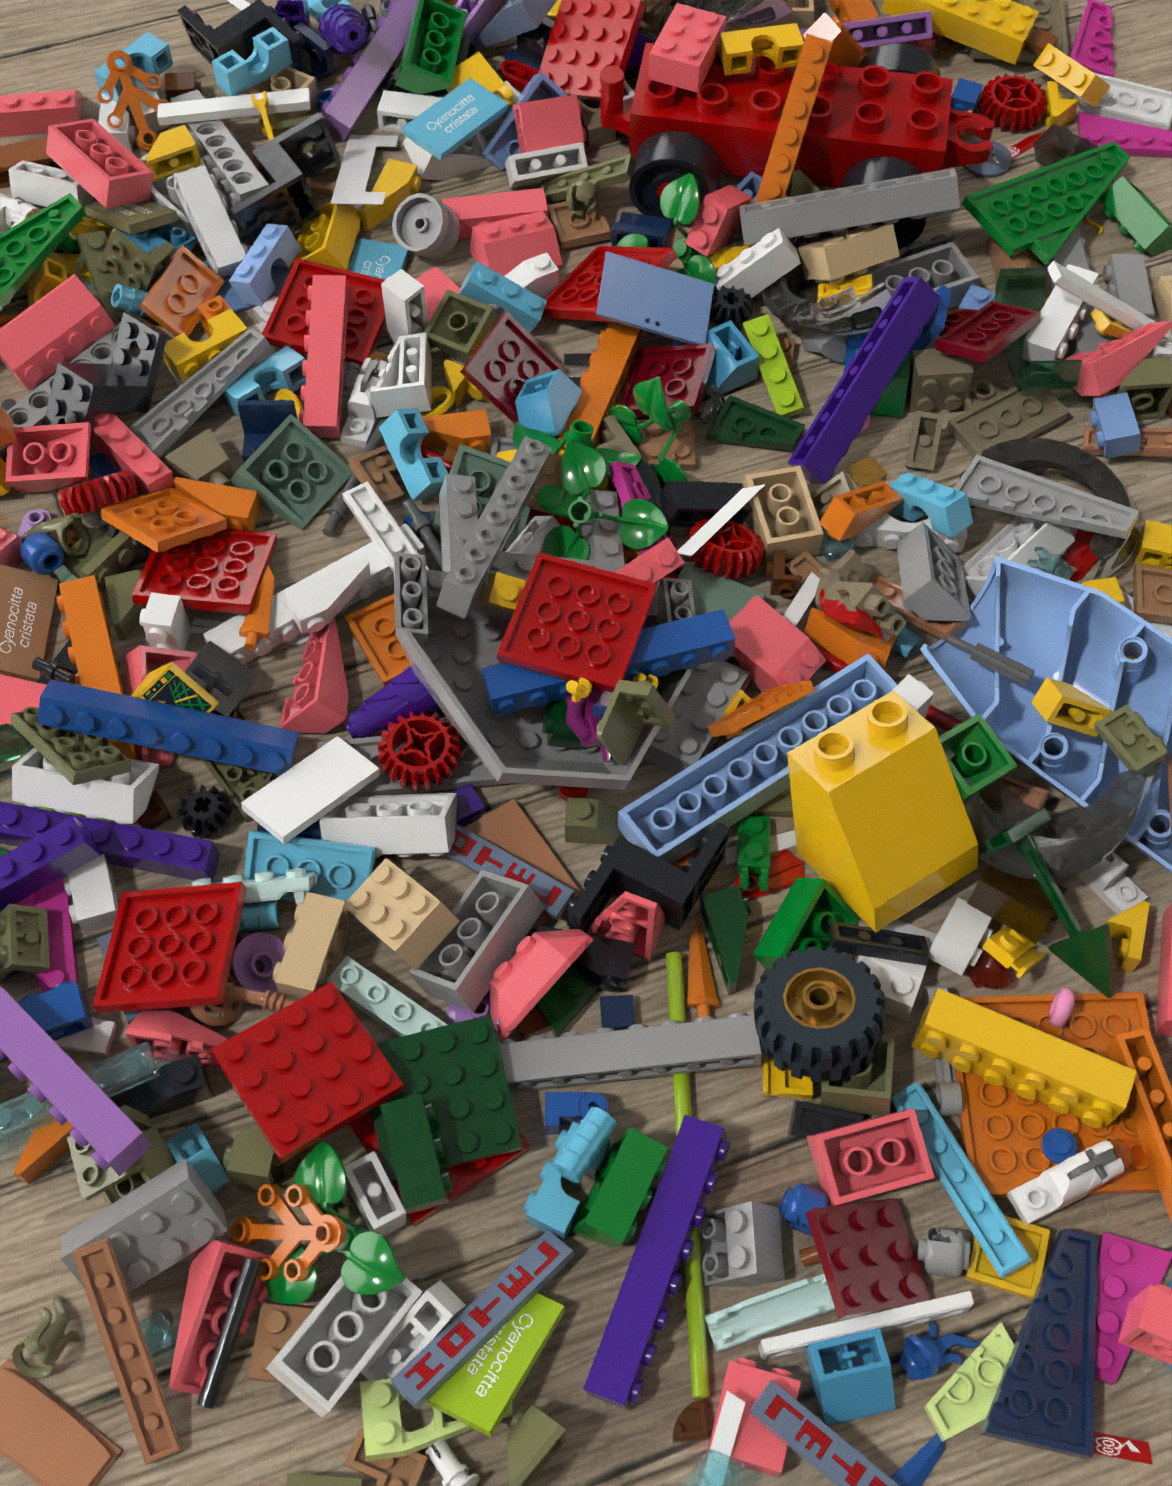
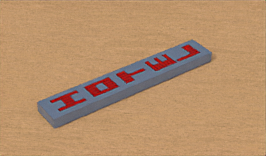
(480, 855)
(481, 1319)
(814, 1440)

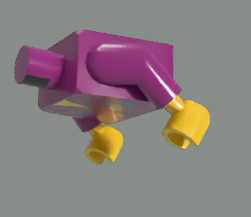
(588, 707)

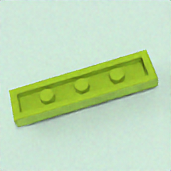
(773, 366)

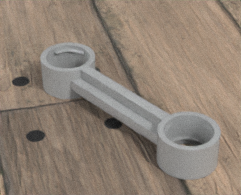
(947, 1089)

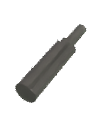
(994, 660)

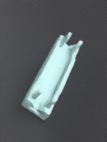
(270, 887)
(381, 1000)
(770, 1313)

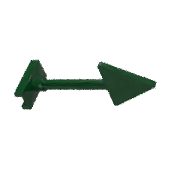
(1083, 951)

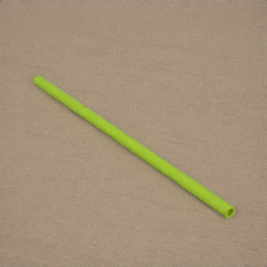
(693, 1268)

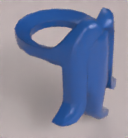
(924, 1356)

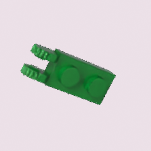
(753, 850)

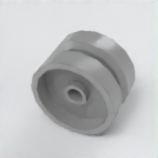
(426, 226)

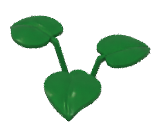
(682, 202)
(652, 402)
(586, 468)
(552, 497)
(370, 1260)

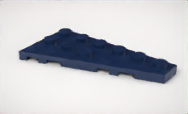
(1050, 1375)

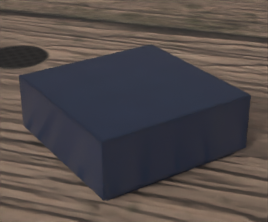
(617, 1012)

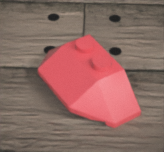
(531, 973)

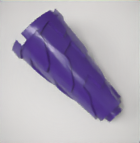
(343, 29)
(397, 698)

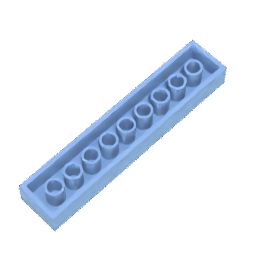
(747, 768)

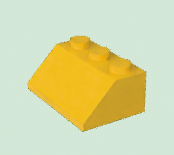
(330, 236)

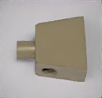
(201, 460)

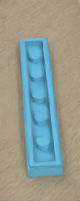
(964, 1184)

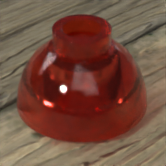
(989, 973)

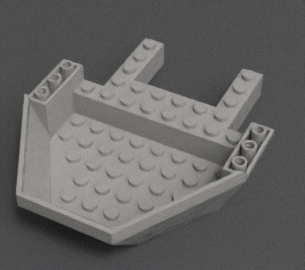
(452, 650)

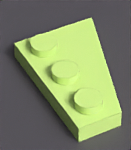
(971, 1389)

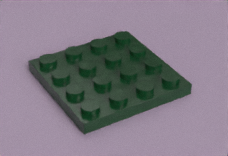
(467, 1083)

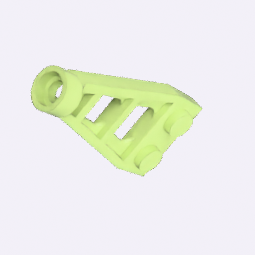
(382, 1424)

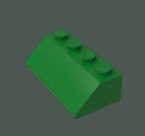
(431, 47)

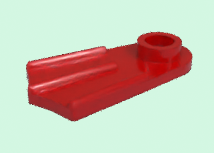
(1080, 555)
(782, 874)

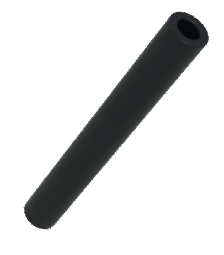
(229, 1333)

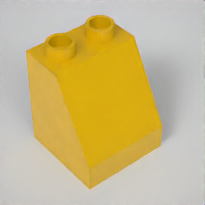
(880, 811)

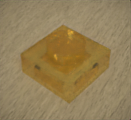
(866, 472)

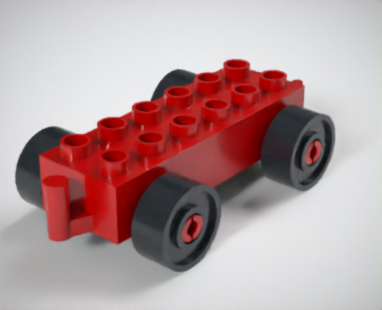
(864, 128)

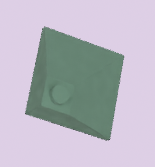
(293, 473)
(487, 473)
(717, 593)

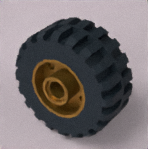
(819, 1014)

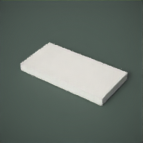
(1132, 104)
(310, 789)

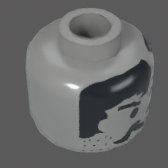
(944, 1252)

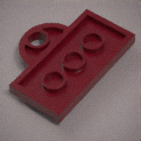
(984, 331)

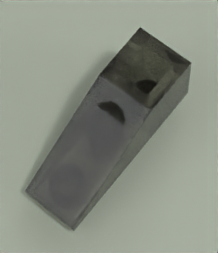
(1058, 145)

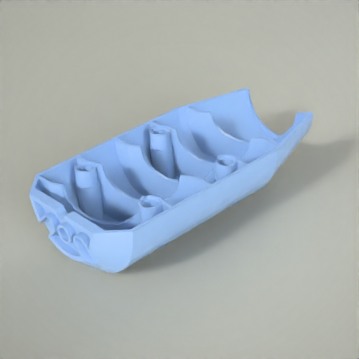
(1081, 641)

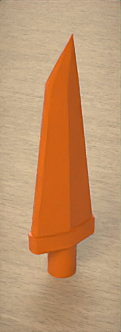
(257, 623)
(700, 980)

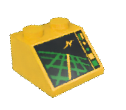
(176, 688)

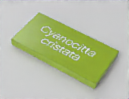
(494, 1374)

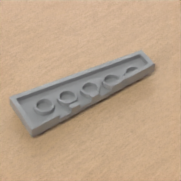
(182, 407)
(1031, 496)

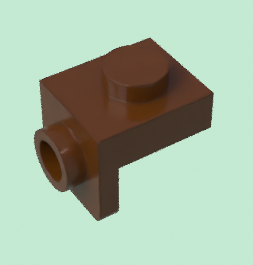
(781, 584)

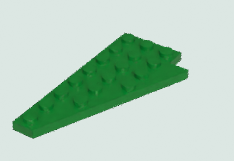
(1046, 204)
(32, 241)

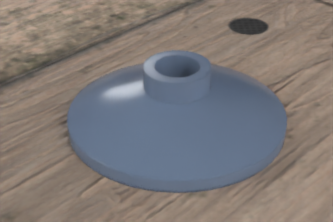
(998, 163)

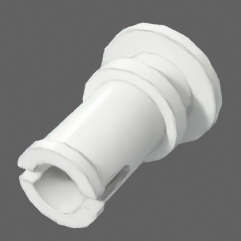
(449, 1466)

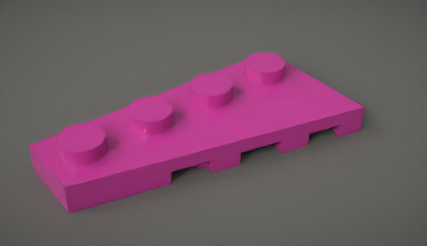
(1094, 39)
(1131, 137)
(631, 486)
(60, 935)
(1122, 1273)

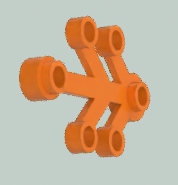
(130, 95)
(325, 1232)

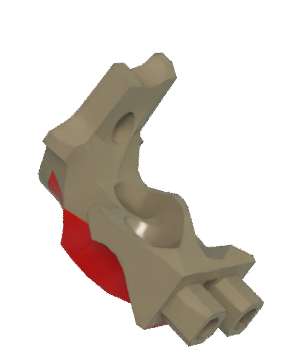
(856, 601)

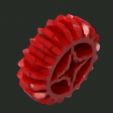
(1013, 102)
(98, 493)
(730, 551)
(411, 765)

